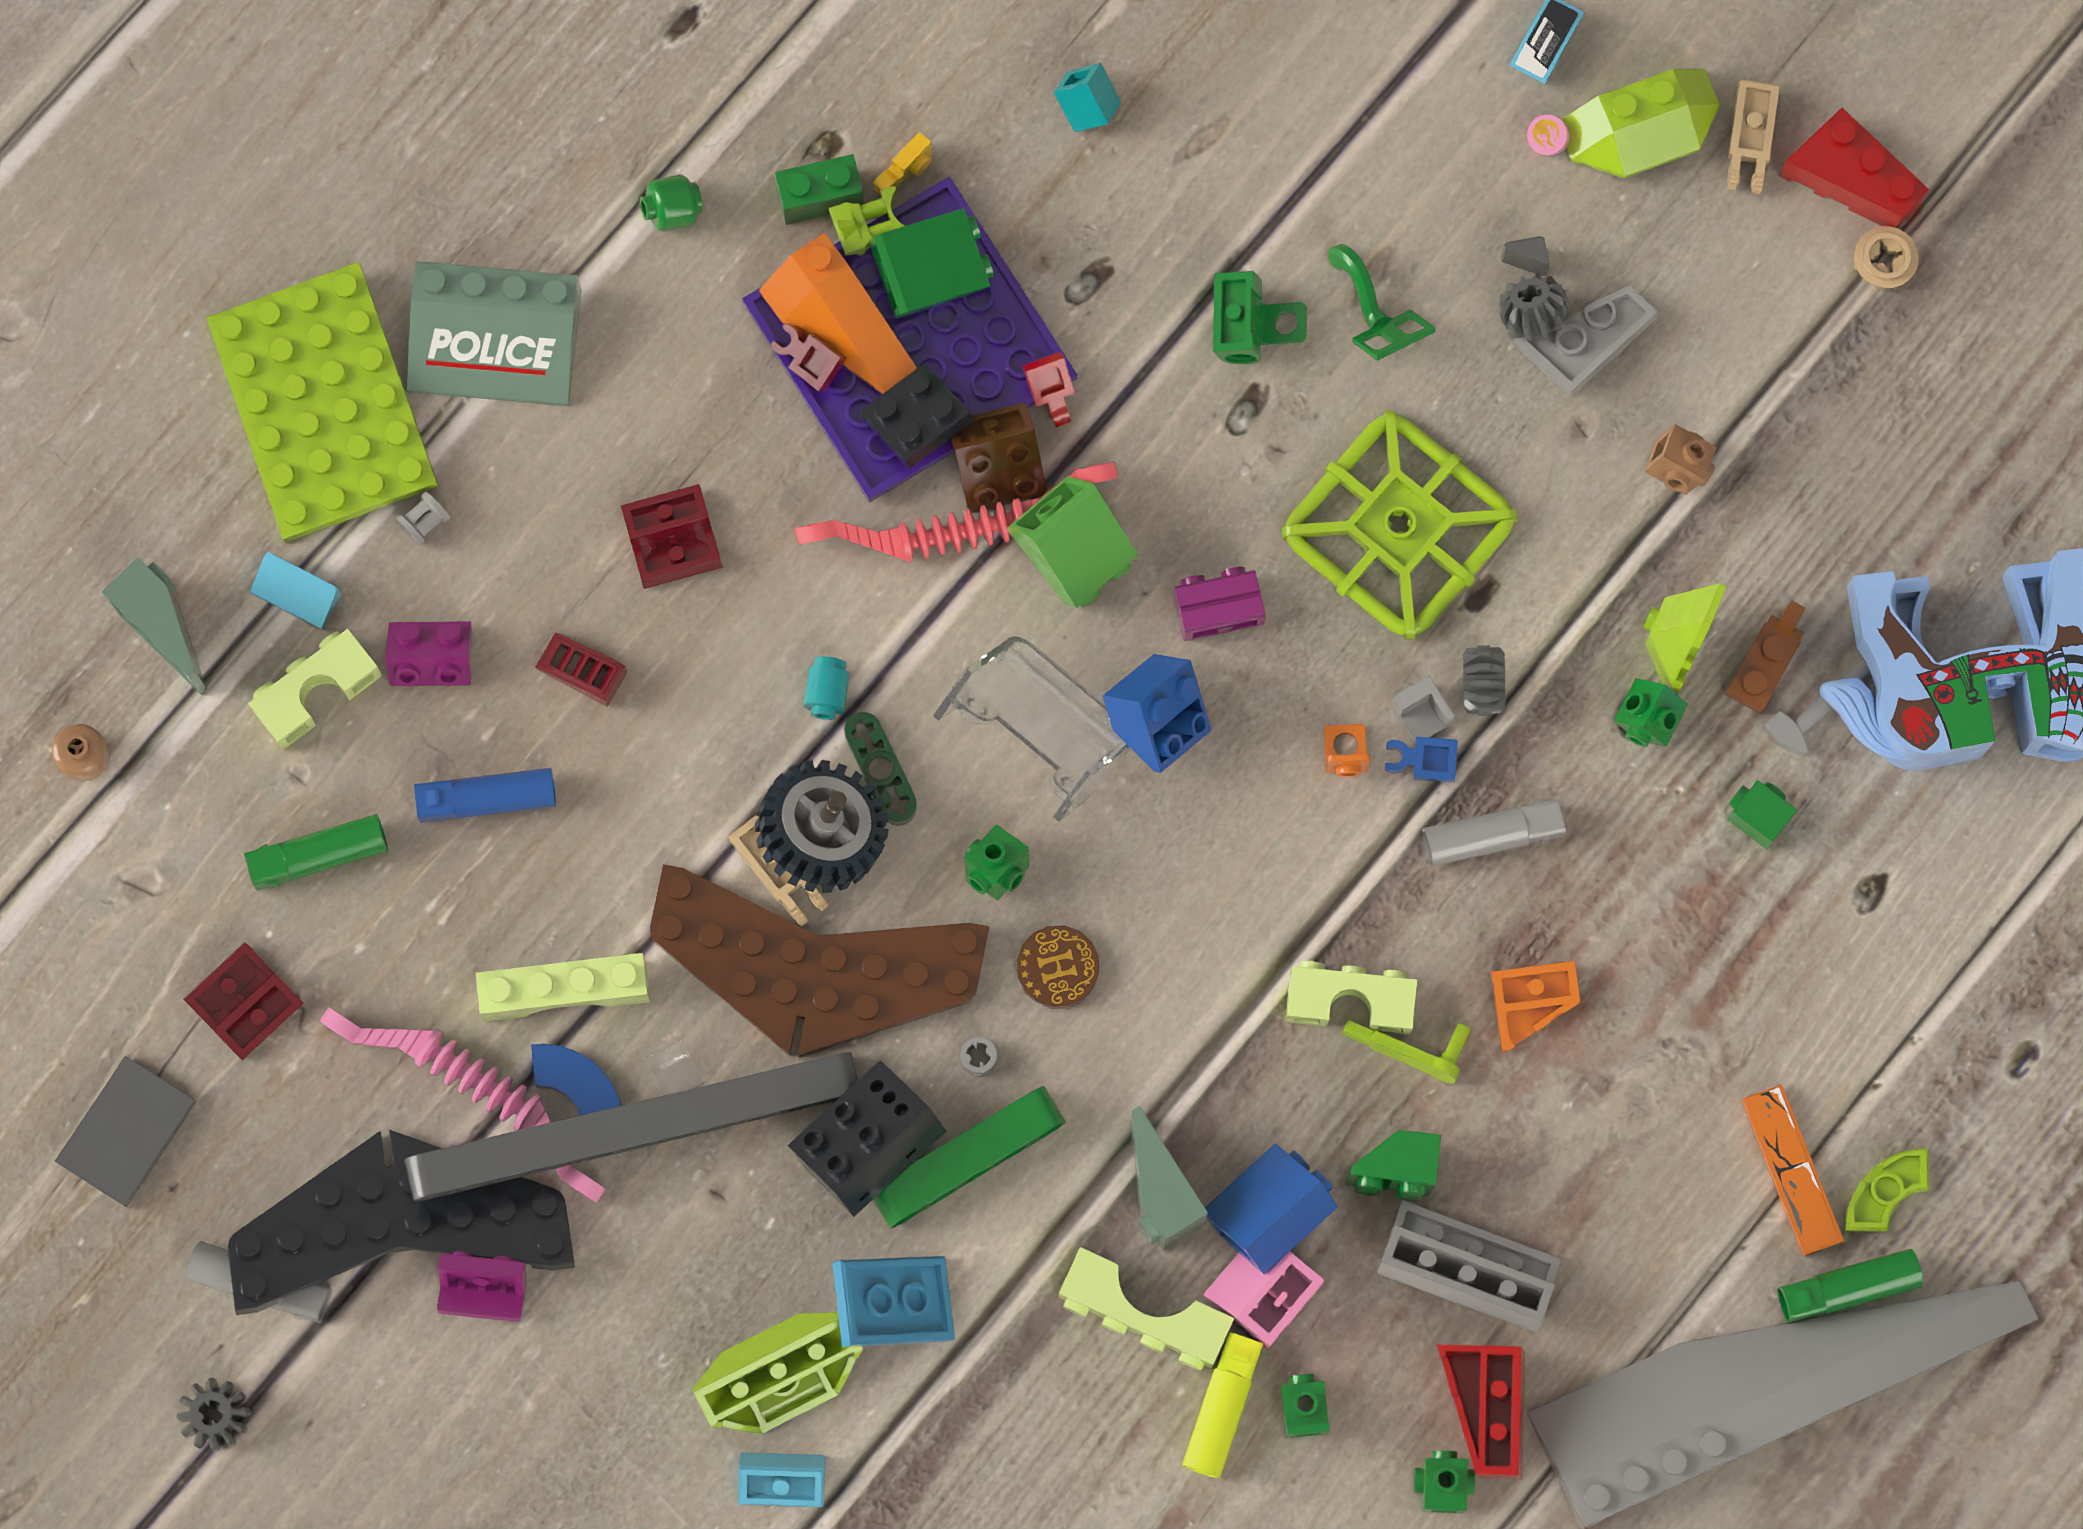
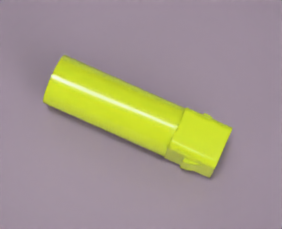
(1222, 1406)

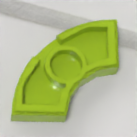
(1884, 1188)

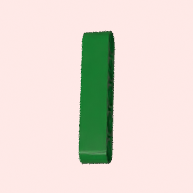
(969, 1156)

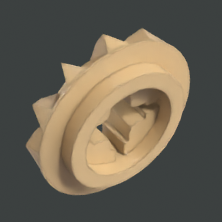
(1894, 243)

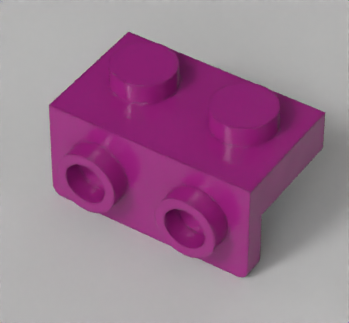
(429, 653)
(481, 1286)

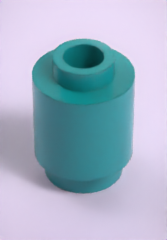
(826, 688)

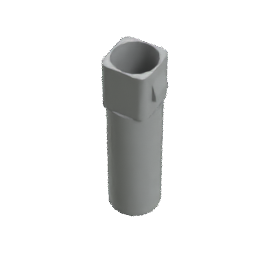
(1494, 832)
(211, 1268)

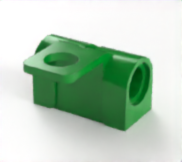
(1245, 322)

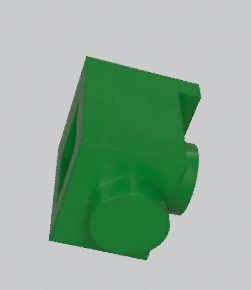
(1301, 1423)

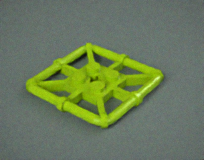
(1399, 551)

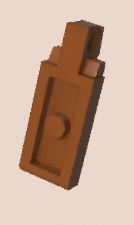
(1767, 659)

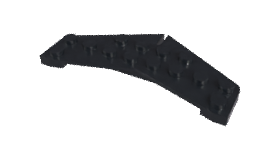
(367, 1210)

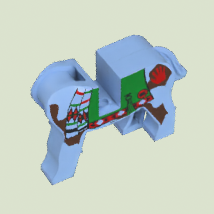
(1941, 711)

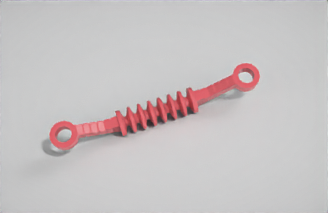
(901, 542)

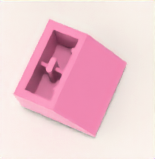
(1264, 1302)

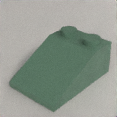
(146, 603)
(1165, 1197)

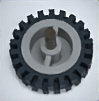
(821, 826)

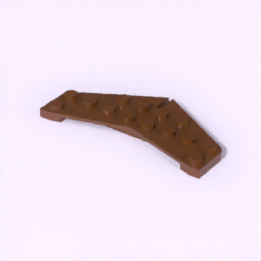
(834, 981)

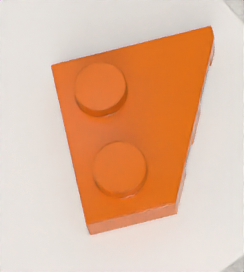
(1532, 998)

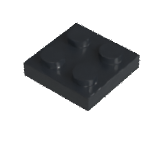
(916, 416)

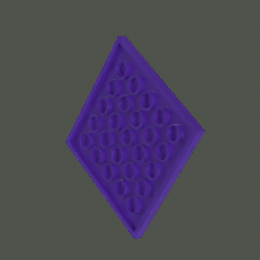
(967, 342)

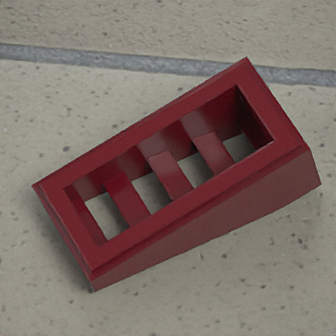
(610, 683)

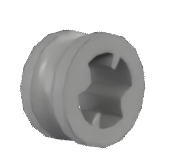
(966, 1059)

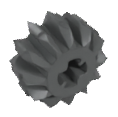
(1533, 307)
(1484, 680)
(200, 1422)

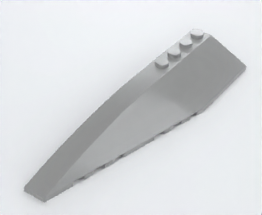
(1749, 1388)

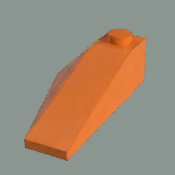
(828, 300)

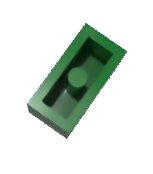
(815, 187)

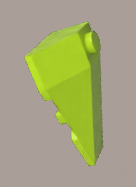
(1680, 630)

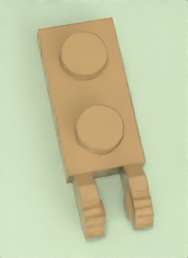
(1752, 131)
(745, 843)

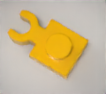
(909, 161)

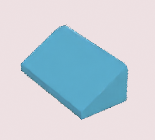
(295, 590)
(781, 1479)

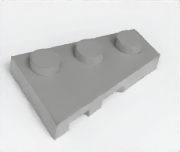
(1589, 339)

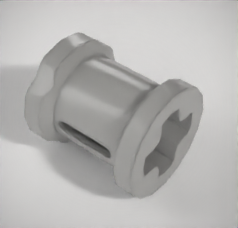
(426, 505)

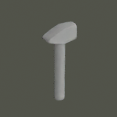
(1790, 733)

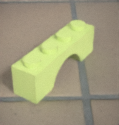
(582, 982)
(1095, 1288)

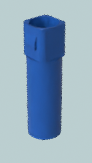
(485, 795)

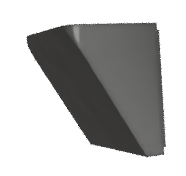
(1527, 254)

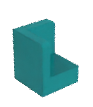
(1087, 97)

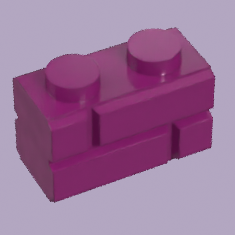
(1219, 603)

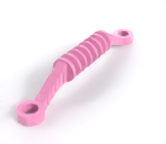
(426, 1046)

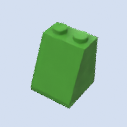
(1074, 541)

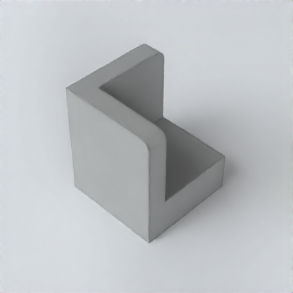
(1423, 709)

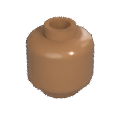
(85, 764)

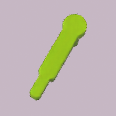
(1440, 1068)

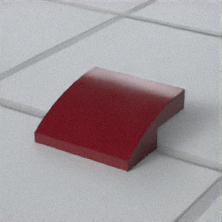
(671, 536)
(243, 1001)

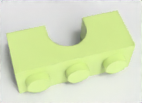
(338, 663)
(1387, 997)

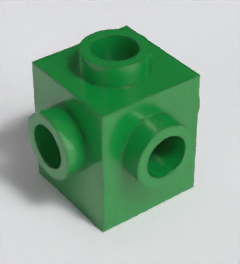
(1650, 713)
(996, 863)
(1438, 1498)

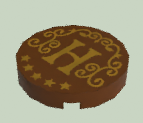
(1058, 967)

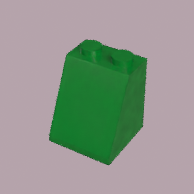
(931, 262)

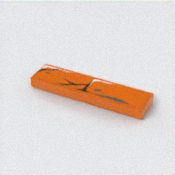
(1792, 1170)

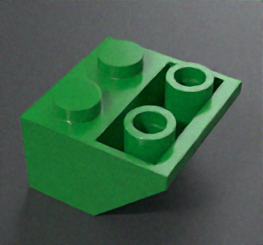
(1399, 1164)

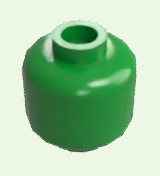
(671, 202)

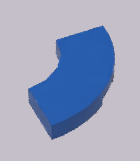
(573, 1076)

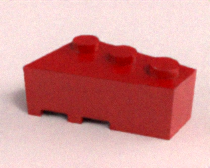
(1856, 171)

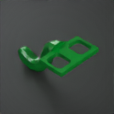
(1379, 324)

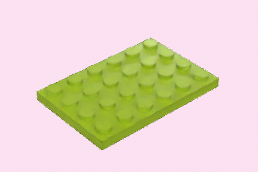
(322, 402)

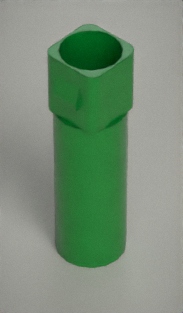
(316, 852)
(1851, 1286)

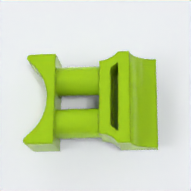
(851, 225)

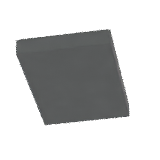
(125, 1131)

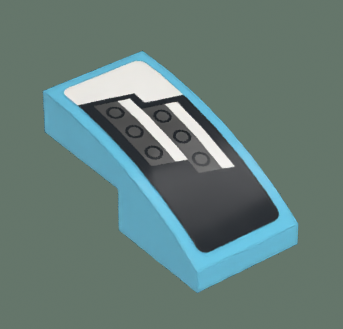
(1547, 39)

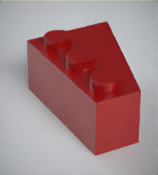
(1490, 1404)

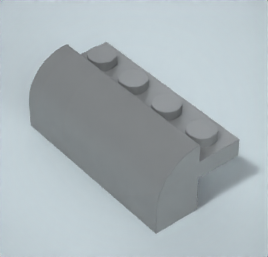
(1469, 1266)

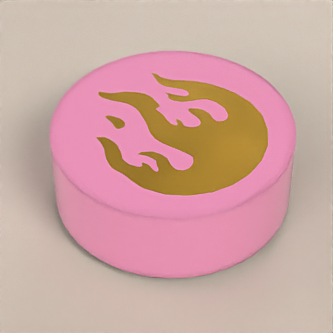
(1548, 135)

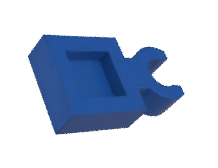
(1431, 758)

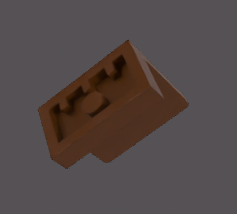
(999, 458)

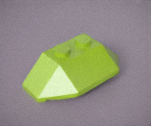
(1643, 123)
(776, 1374)

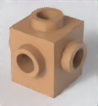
(1681, 460)

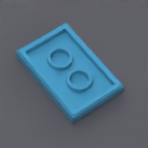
(893, 1301)

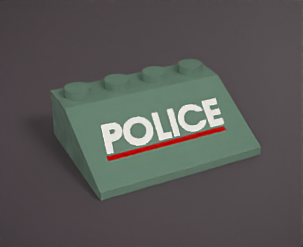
(492, 333)

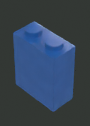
(1271, 1207)

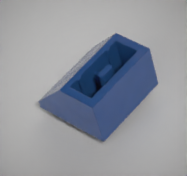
(1158, 710)

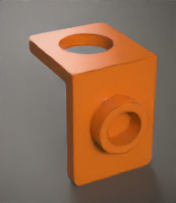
(1351, 764)

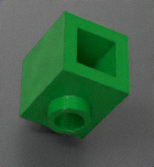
(1761, 812)

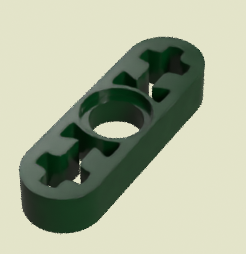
(858, 746)

